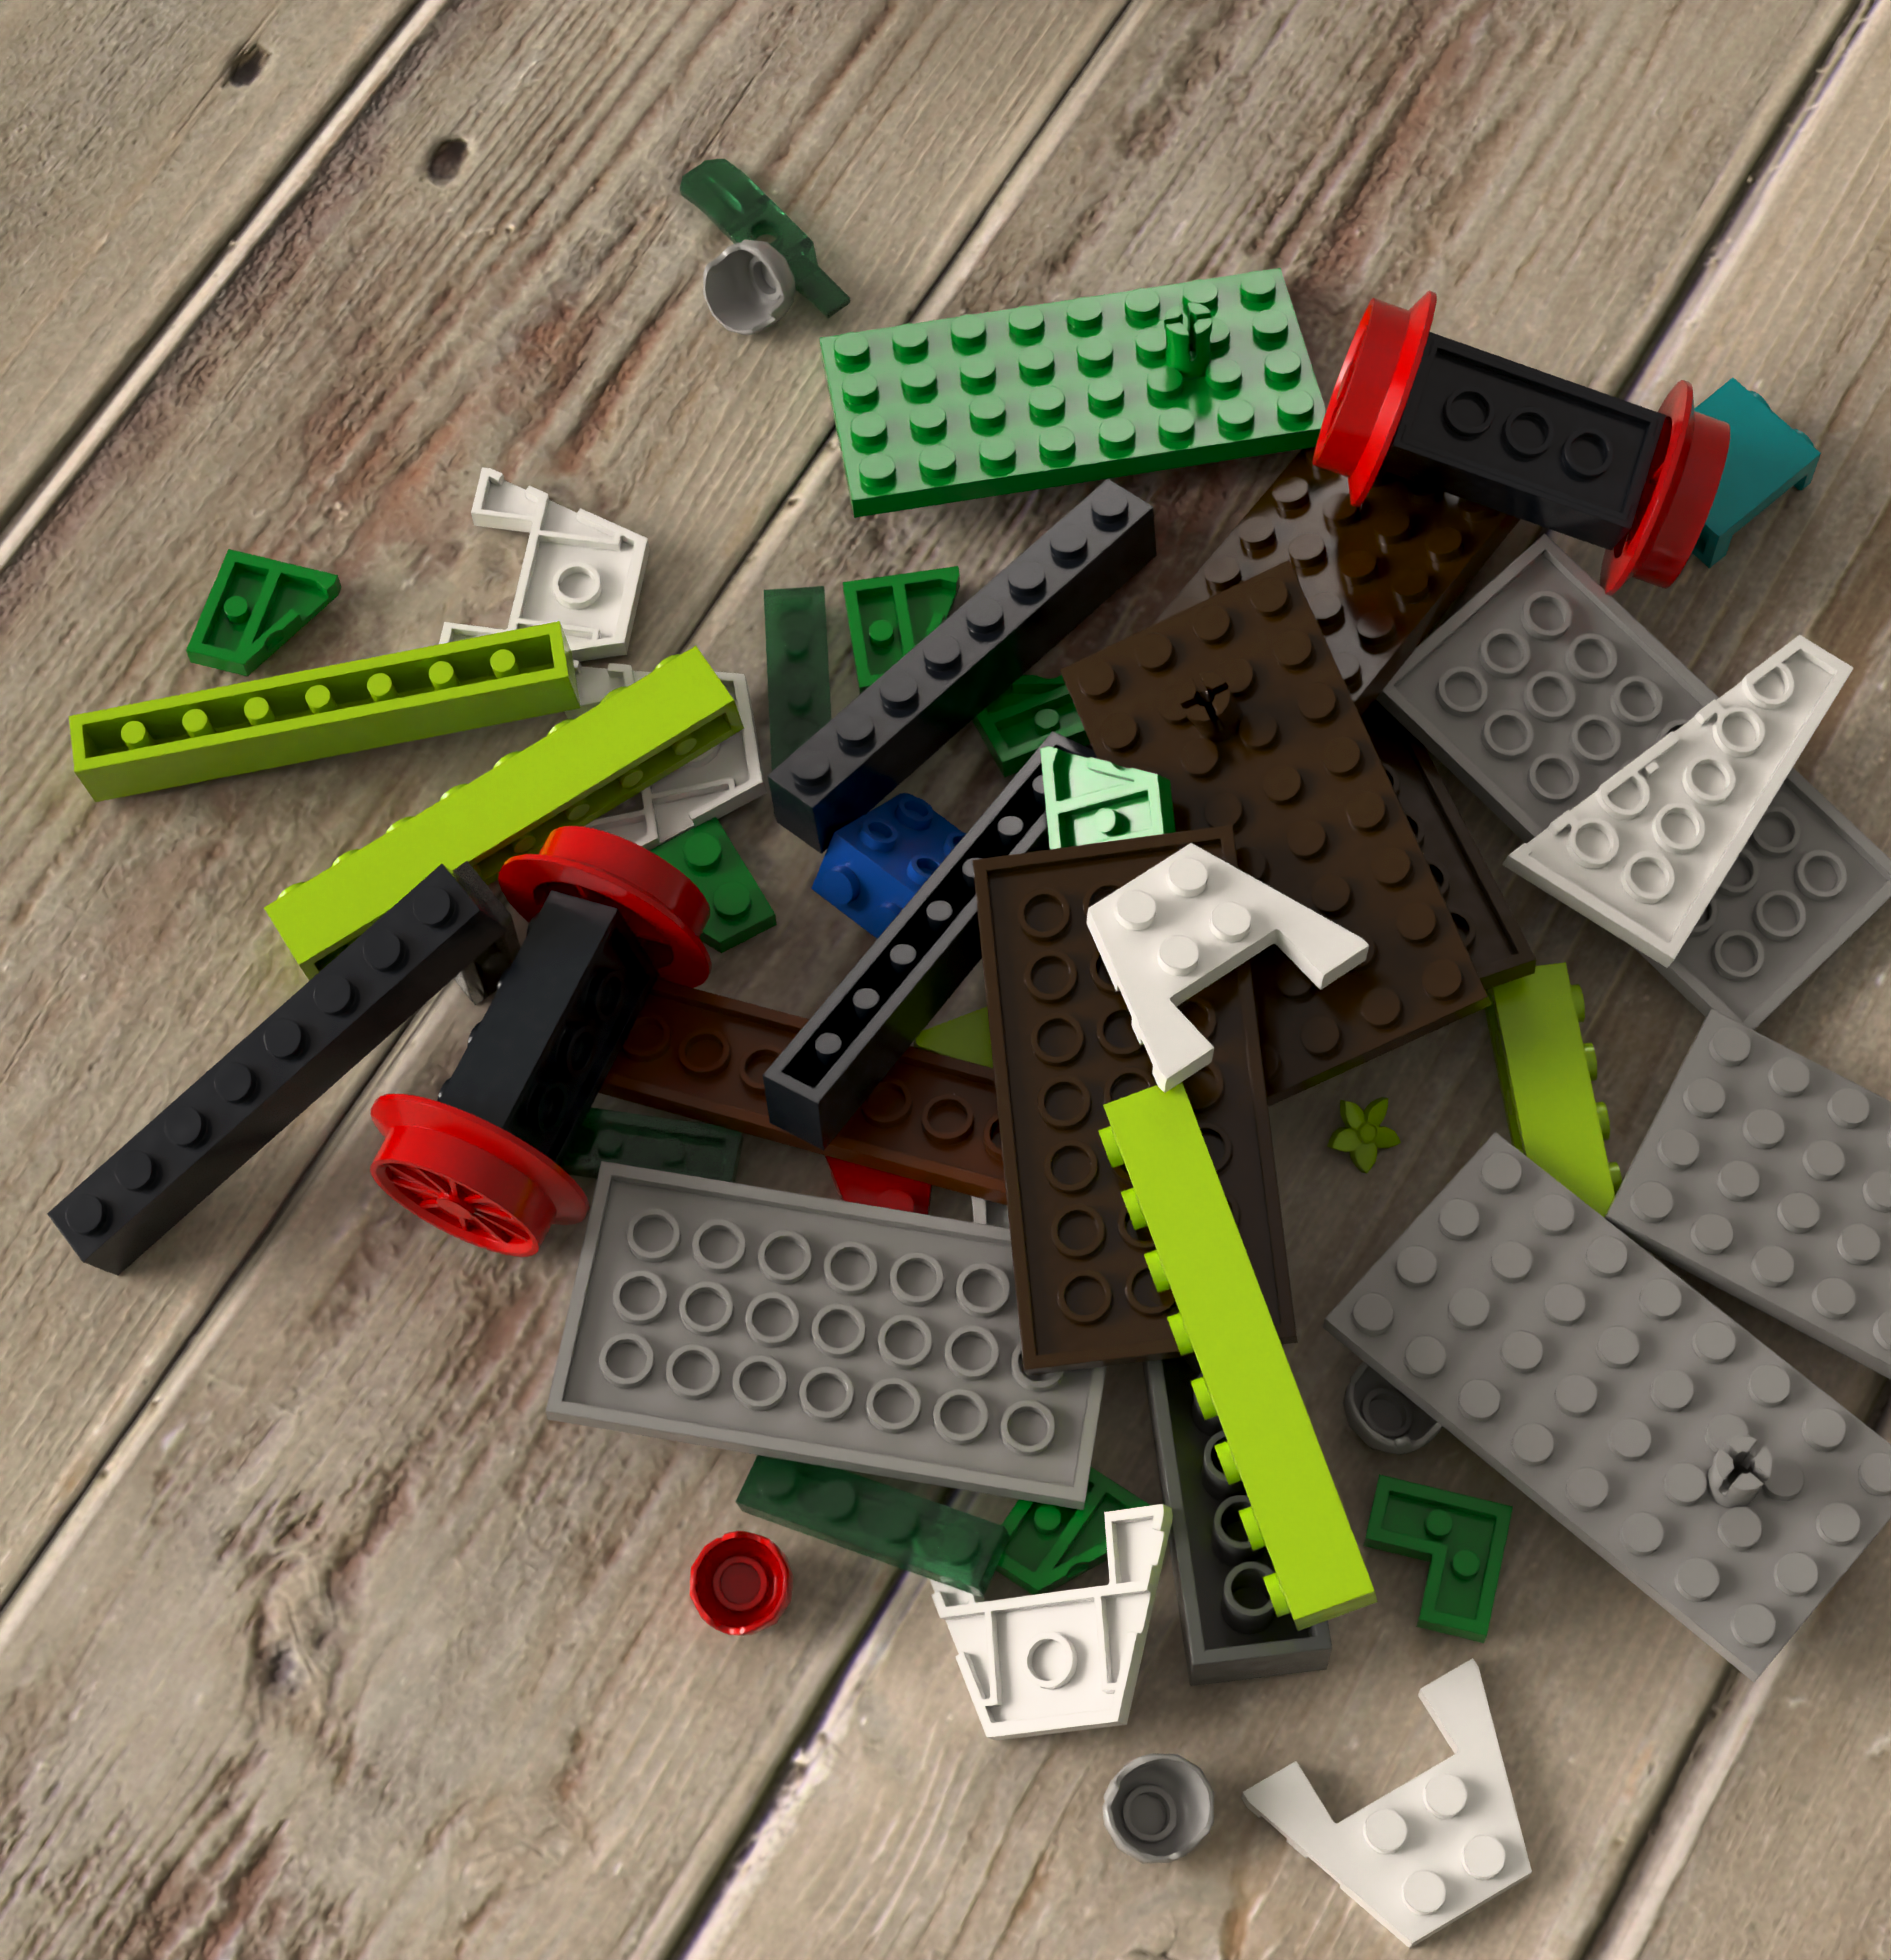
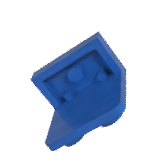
(884, 860)

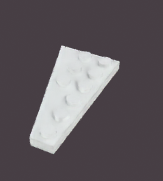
(1673, 821)

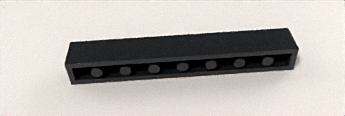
(963, 665)
(905, 972)
(277, 1071)

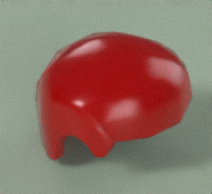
(741, 1583)

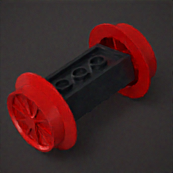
(1524, 443)
(596, 941)

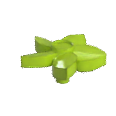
(1363, 1132)

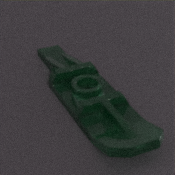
(746, 213)

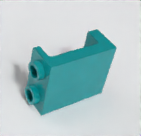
(1760, 465)

